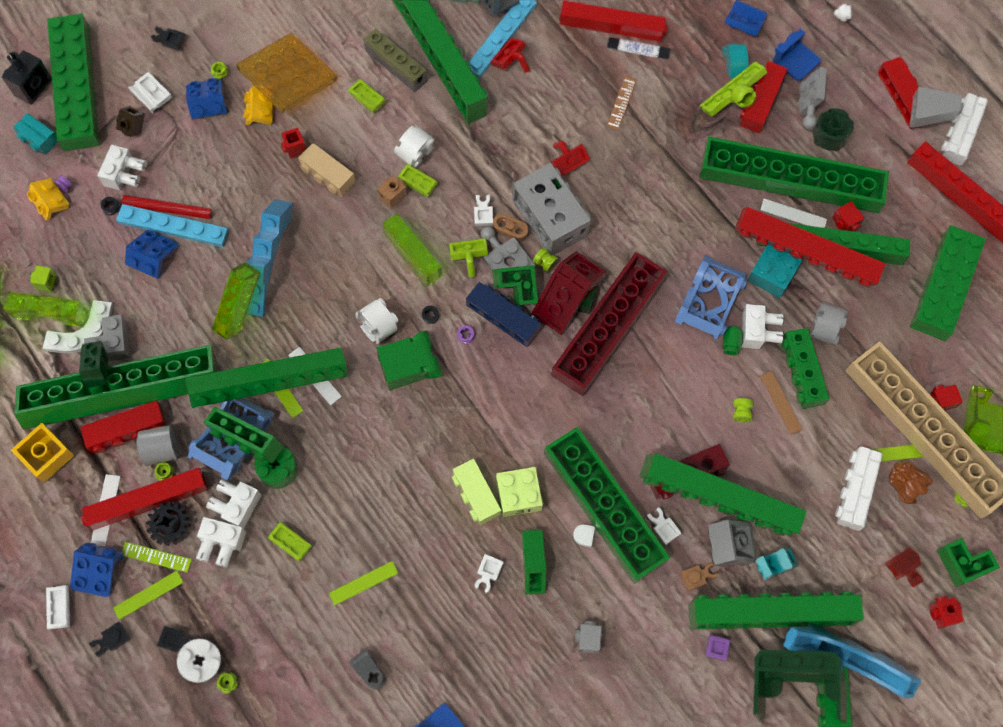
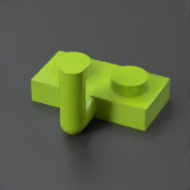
(468, 250)

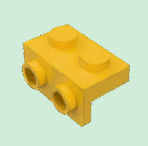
(257, 107)
(47, 197)

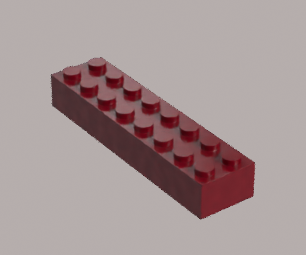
(608, 323)

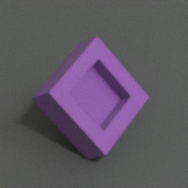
(717, 648)

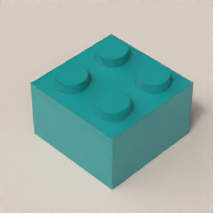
(774, 271)

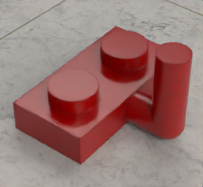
(508, 53)
(570, 158)

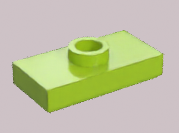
(366, 96)
(417, 180)
(289, 541)

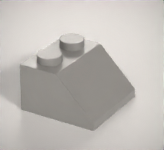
(732, 543)

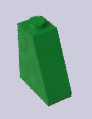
(534, 562)

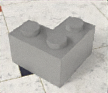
(114, 337)

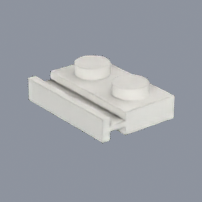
(150, 92)

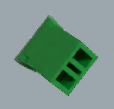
(408, 361)

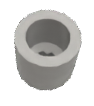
(157, 445)

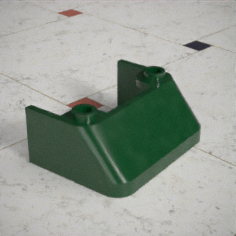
(781, 666)

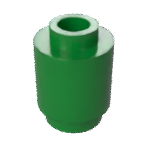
(732, 341)

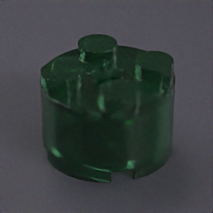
(833, 129)

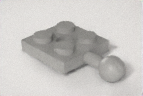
(812, 95)
(508, 250)

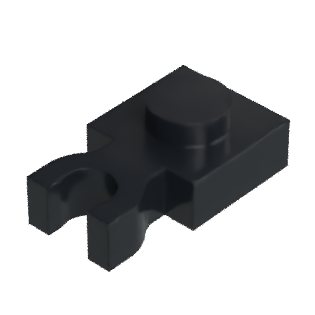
(170, 38)
(112, 638)
(172, 639)

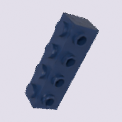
(503, 313)

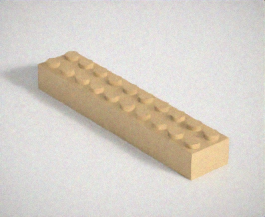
(929, 429)

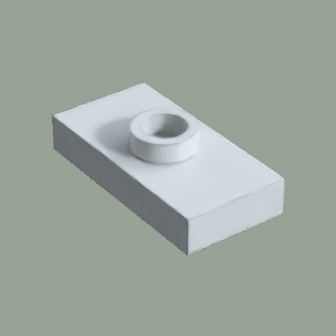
(58, 607)

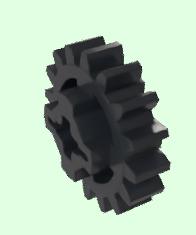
(160, 525)

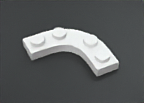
(72, 342)

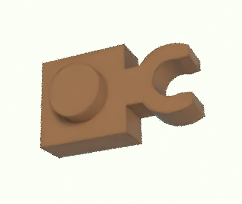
(695, 577)

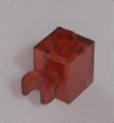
(904, 565)

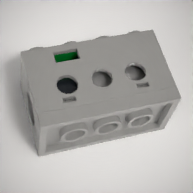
(551, 209)

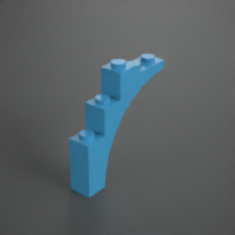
(265, 245)
(855, 657)

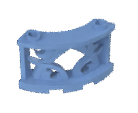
(695, 318)
(229, 464)

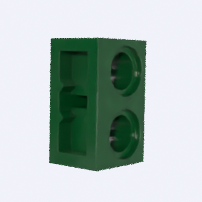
(94, 364)

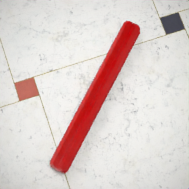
(168, 207)

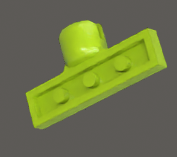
(735, 91)

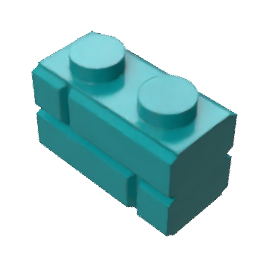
(35, 133)

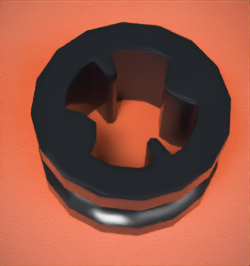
(109, 200)
(434, 319)

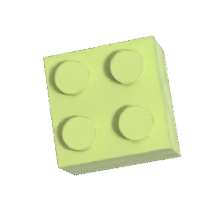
(519, 492)

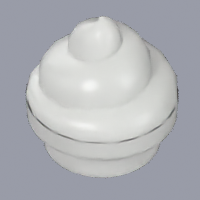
(844, 12)

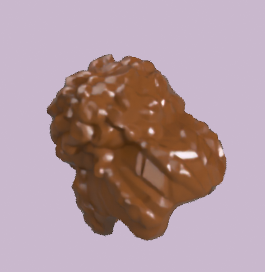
(909, 481)

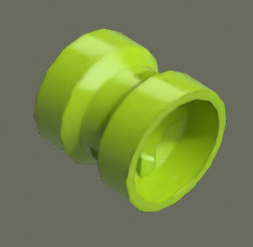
(546, 260)
(743, 410)

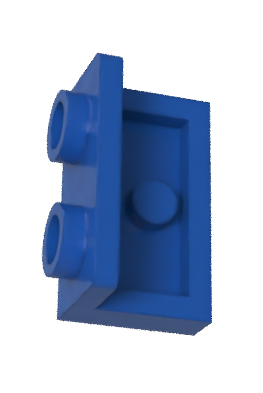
(746, 18)

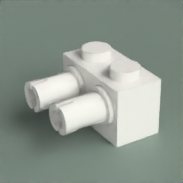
(116, 168)
(753, 327)
(241, 505)
(218, 533)

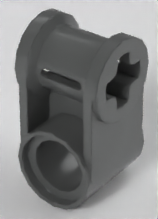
(366, 667)

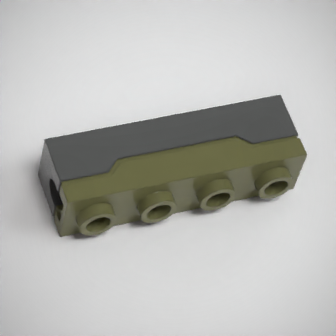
(395, 60)

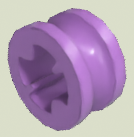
(63, 183)
(471, 332)

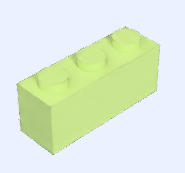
(476, 492)

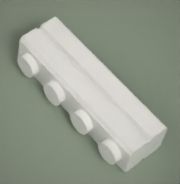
(964, 129)
(859, 488)

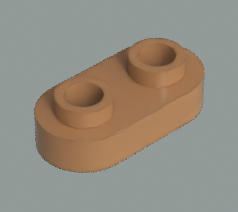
(511, 227)

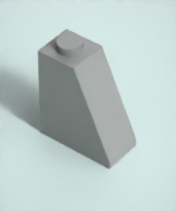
(934, 106)

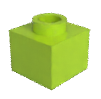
(43, 278)

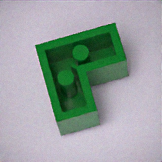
(522, 281)
(961, 564)

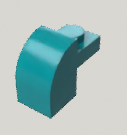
(736, 59)
(776, 563)

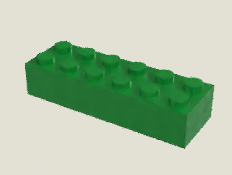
(947, 283)

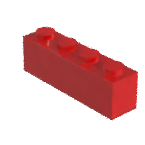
(900, 85)
(766, 91)
(122, 427)

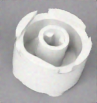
(414, 146)
(377, 321)
(187, 656)

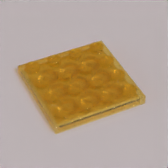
(286, 72)

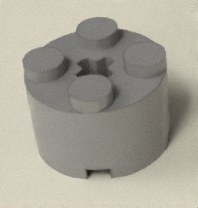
(828, 323)

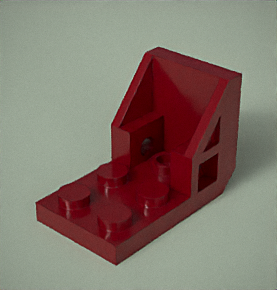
(566, 290)

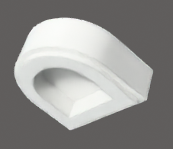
(584, 535)

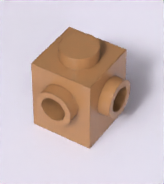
(392, 191)

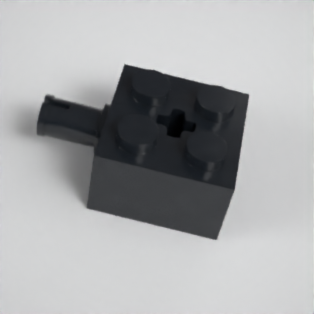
(26, 76)

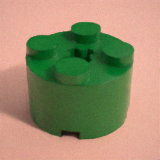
(280, 476)

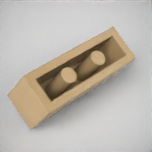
(326, 170)

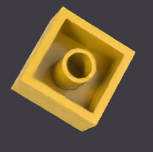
(42, 452)

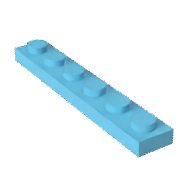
(500, 36)
(172, 225)

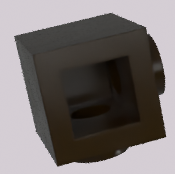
(130, 121)

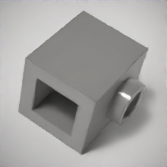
(588, 637)

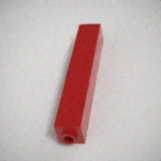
(613, 21)
(144, 499)

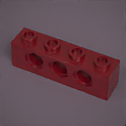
(714, 456)

